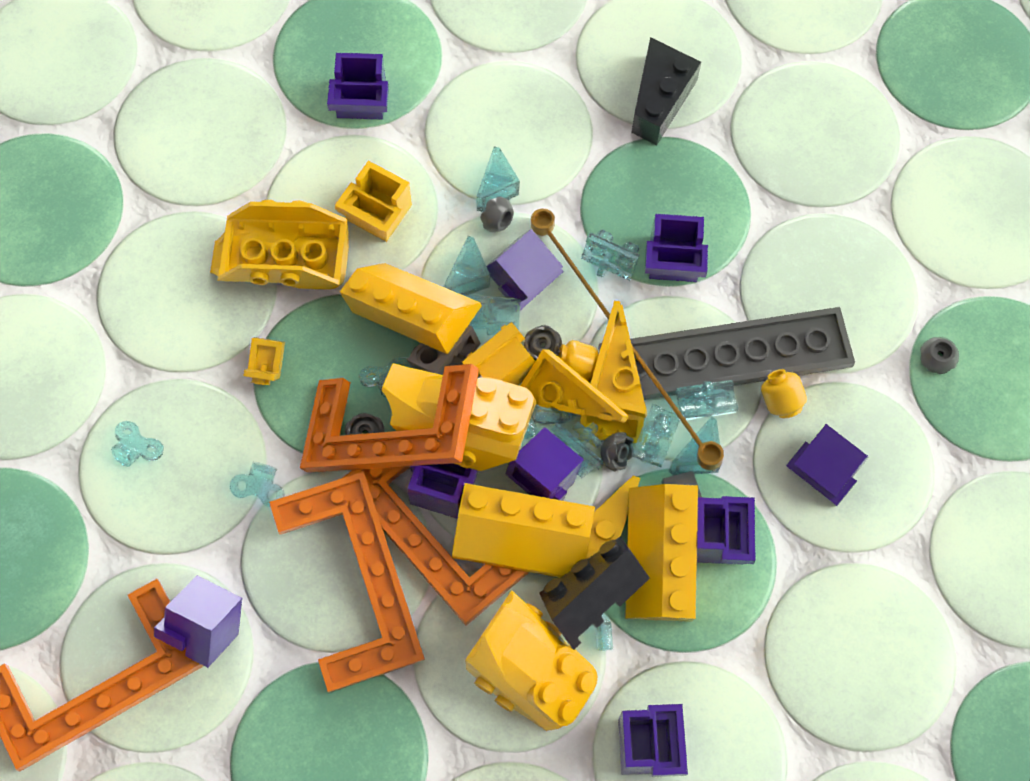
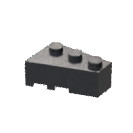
(663, 89)
(592, 588)

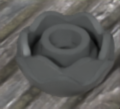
(497, 214)
(540, 335)
(936, 363)
(364, 422)
(617, 451)

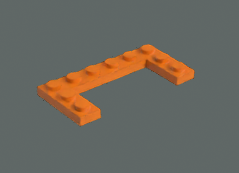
(437, 445)
(462, 593)
(399, 640)
(33, 739)

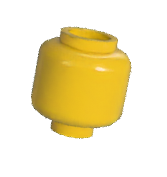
(580, 357)
(784, 393)

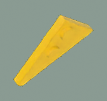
(616, 366)
(562, 388)
(610, 517)

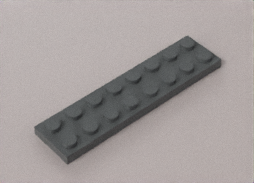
(744, 351)

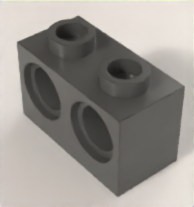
(434, 361)

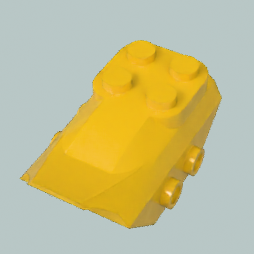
(283, 245)
(496, 420)
(531, 666)

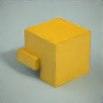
(376, 201)
(503, 357)

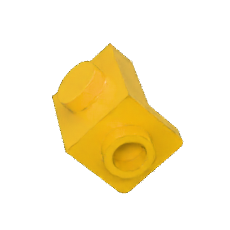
(265, 360)

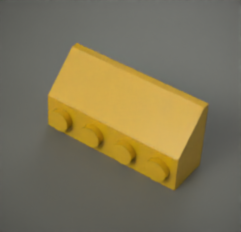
(409, 305)
(521, 531)
(665, 544)

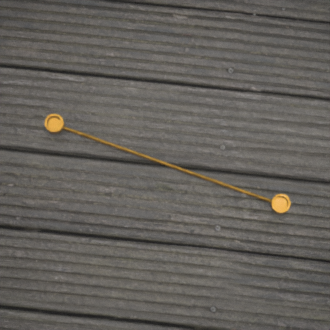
(709, 453)

